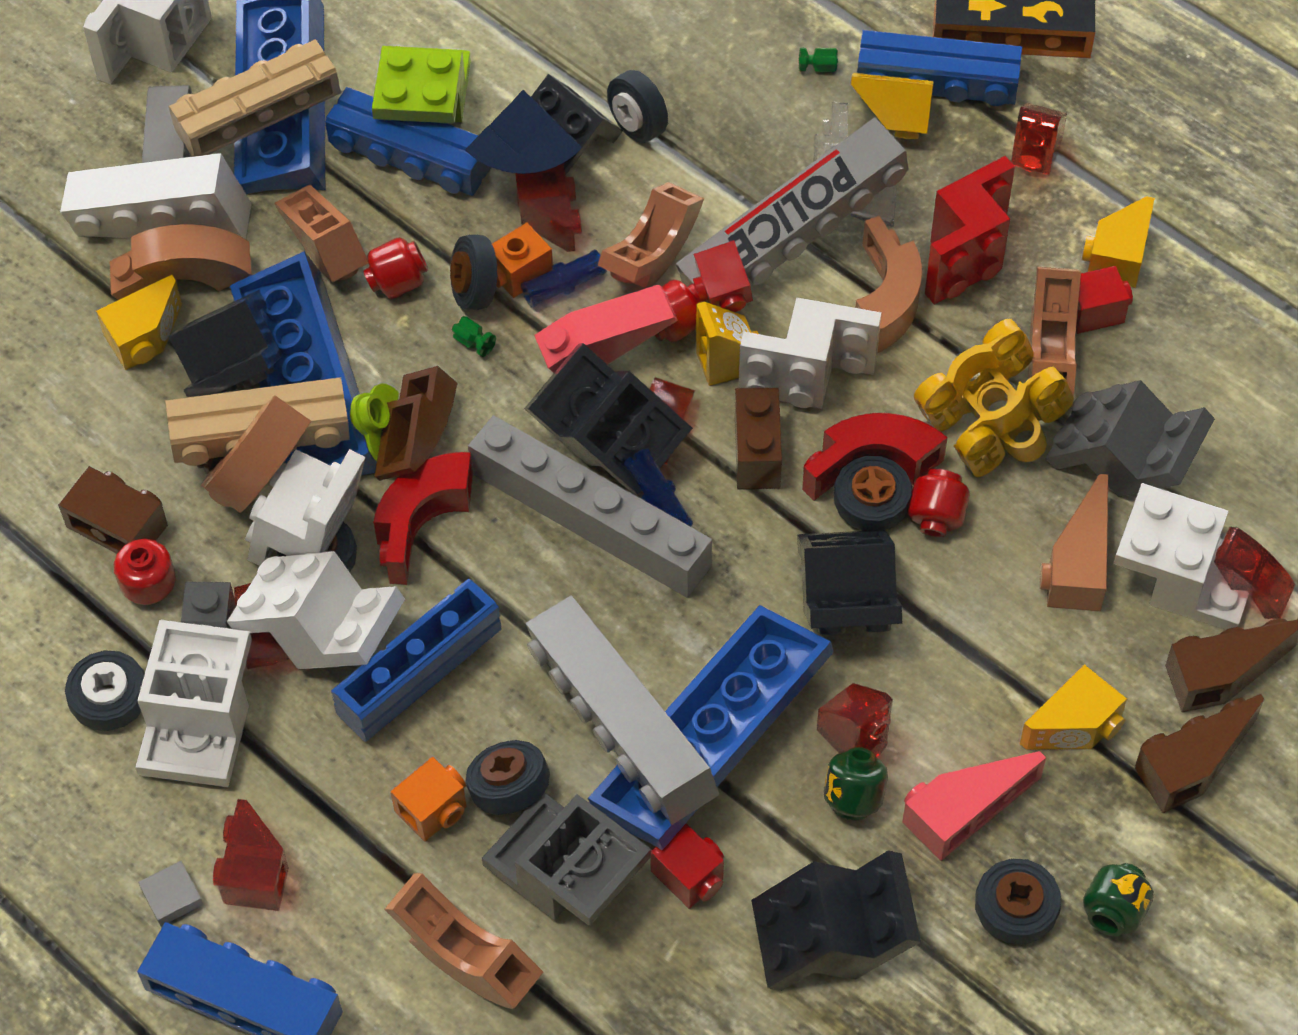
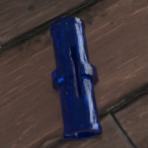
(562, 278)
(655, 487)

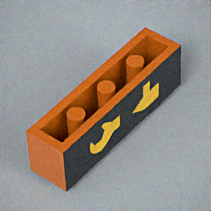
(1038, 26)

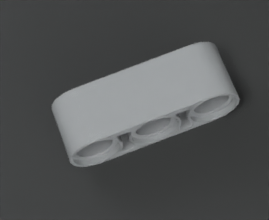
(160, 136)

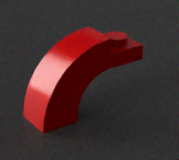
(897, 437)
(413, 499)

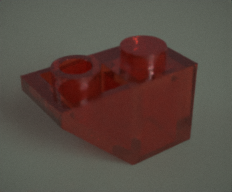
(1037, 138)
(546, 205)
(856, 719)
(253, 862)

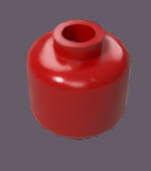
(395, 268)
(684, 304)
(939, 502)
(144, 571)

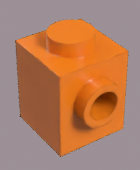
(521, 258)
(430, 798)

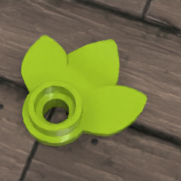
(371, 414)

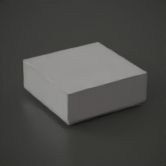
(170, 893)

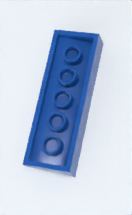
(293, 149)
(308, 339)
(725, 711)

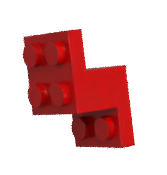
(969, 230)

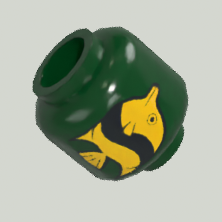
(855, 784)
(1118, 899)

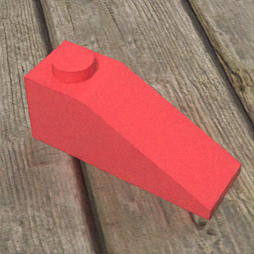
(607, 327)
(967, 799)

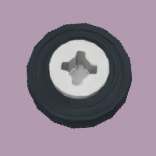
(637, 106)
(103, 707)

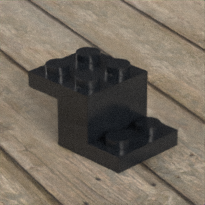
(227, 347)
(606, 415)
(849, 581)
(835, 920)

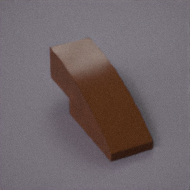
(415, 422)

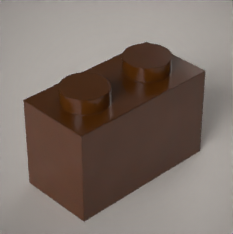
(758, 438)
(110, 511)

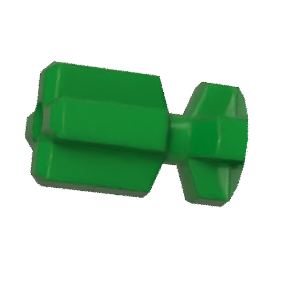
(822, 59)
(470, 334)

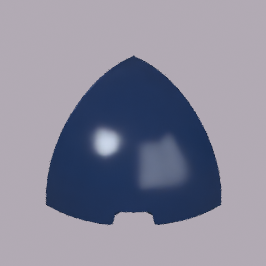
(523, 139)

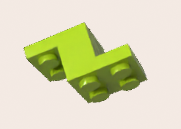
(421, 84)

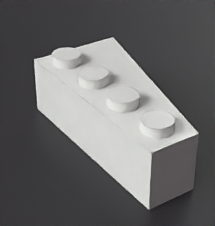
(155, 195)

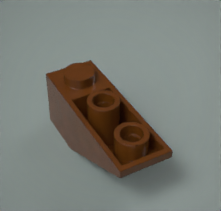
(1220, 666)
(1188, 760)

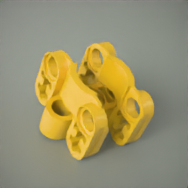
(1001, 356)

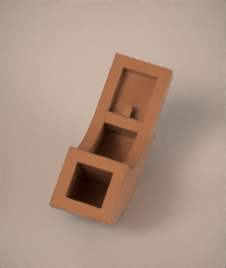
(656, 237)
(181, 251)
(901, 276)
(1055, 322)
(256, 455)
(461, 948)

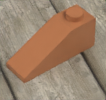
(323, 233)
(1079, 557)

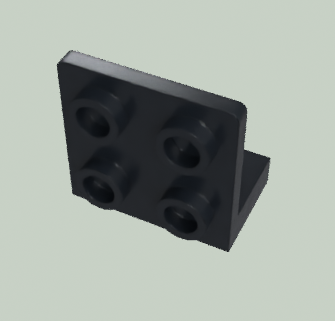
(574, 115)

